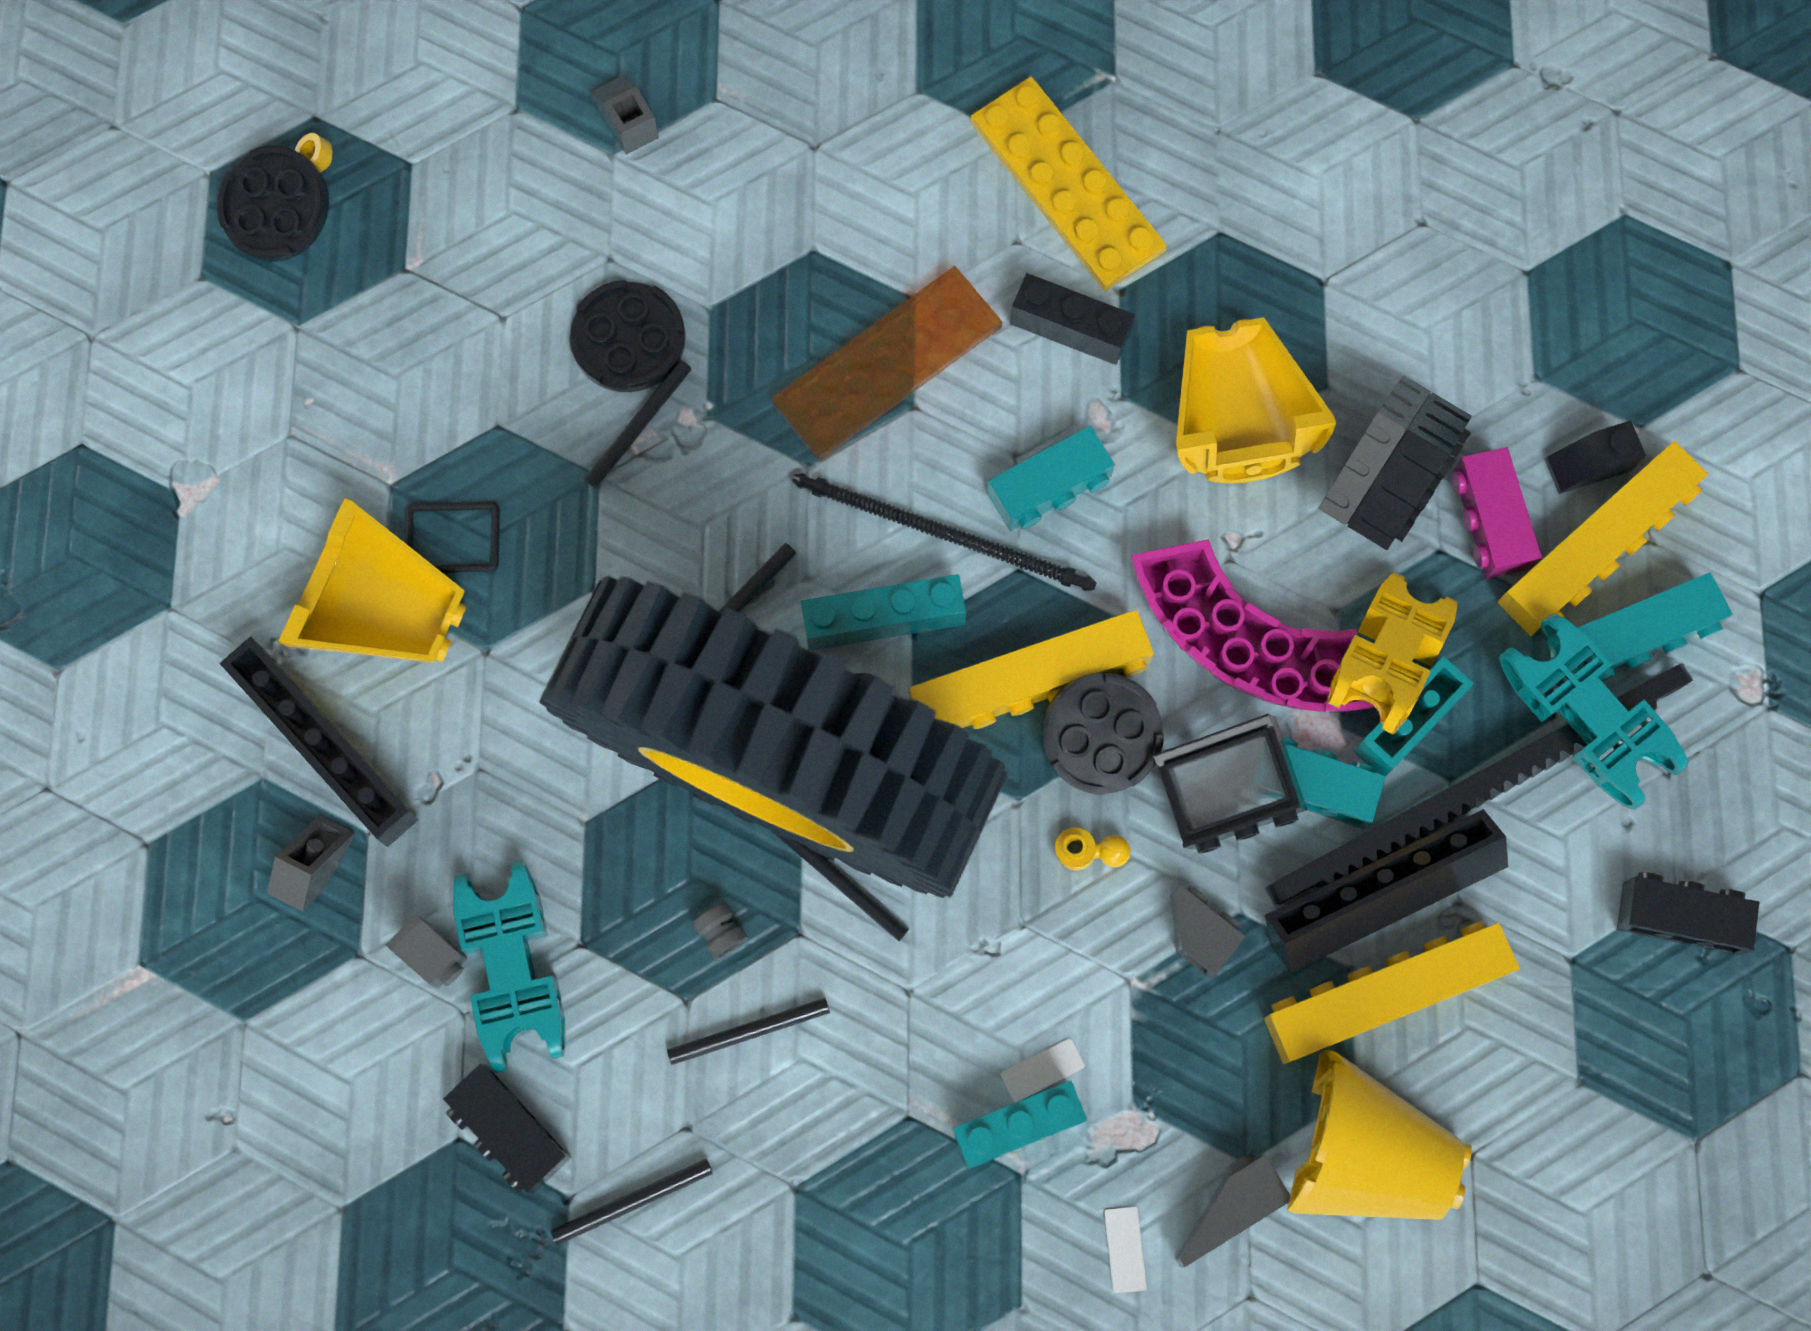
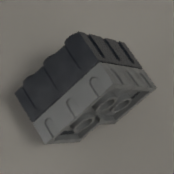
(1397, 464)

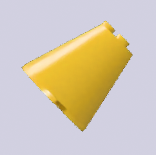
(1246, 405)
(374, 596)
(1375, 1152)

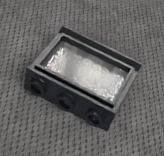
(1231, 784)

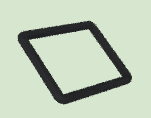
(459, 506)

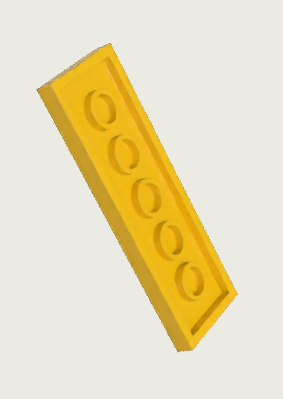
(1068, 184)

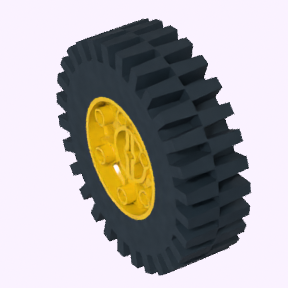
(776, 734)

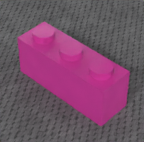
(1495, 513)

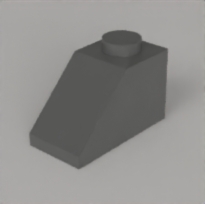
(308, 863)
(427, 952)

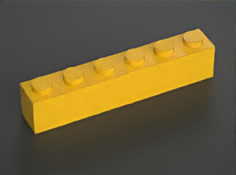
(1603, 537)
(1036, 672)
(1391, 992)

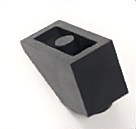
(1596, 457)

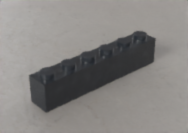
(319, 742)
(1387, 890)

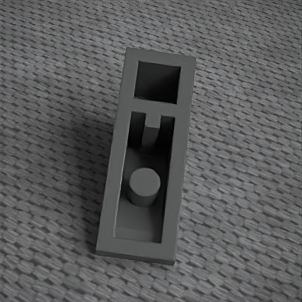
(1238, 1203)

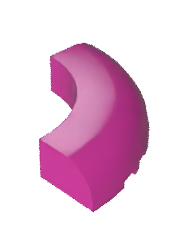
(1236, 637)

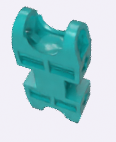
(1593, 711)
(515, 995)

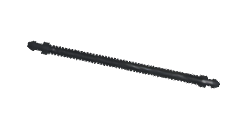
(822, 488)

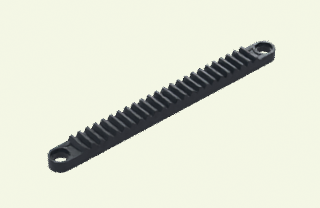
(1460, 797)

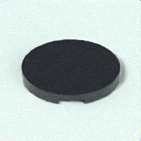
(273, 203)
(627, 336)
(1102, 733)

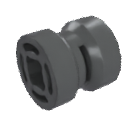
(719, 931)

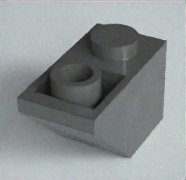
(626, 113)
(1202, 934)

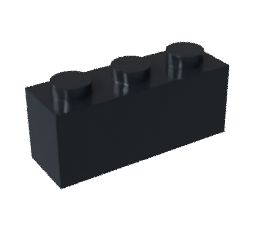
(1071, 319)
(1688, 914)
(505, 1130)

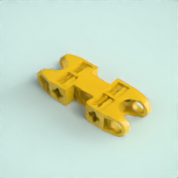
(1384, 669)

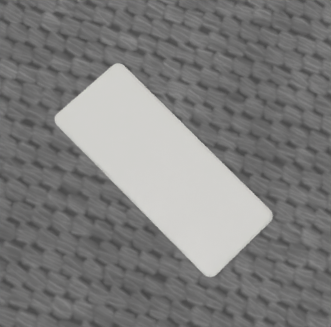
(1042, 1070)
(1125, 1250)

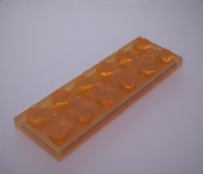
(887, 363)

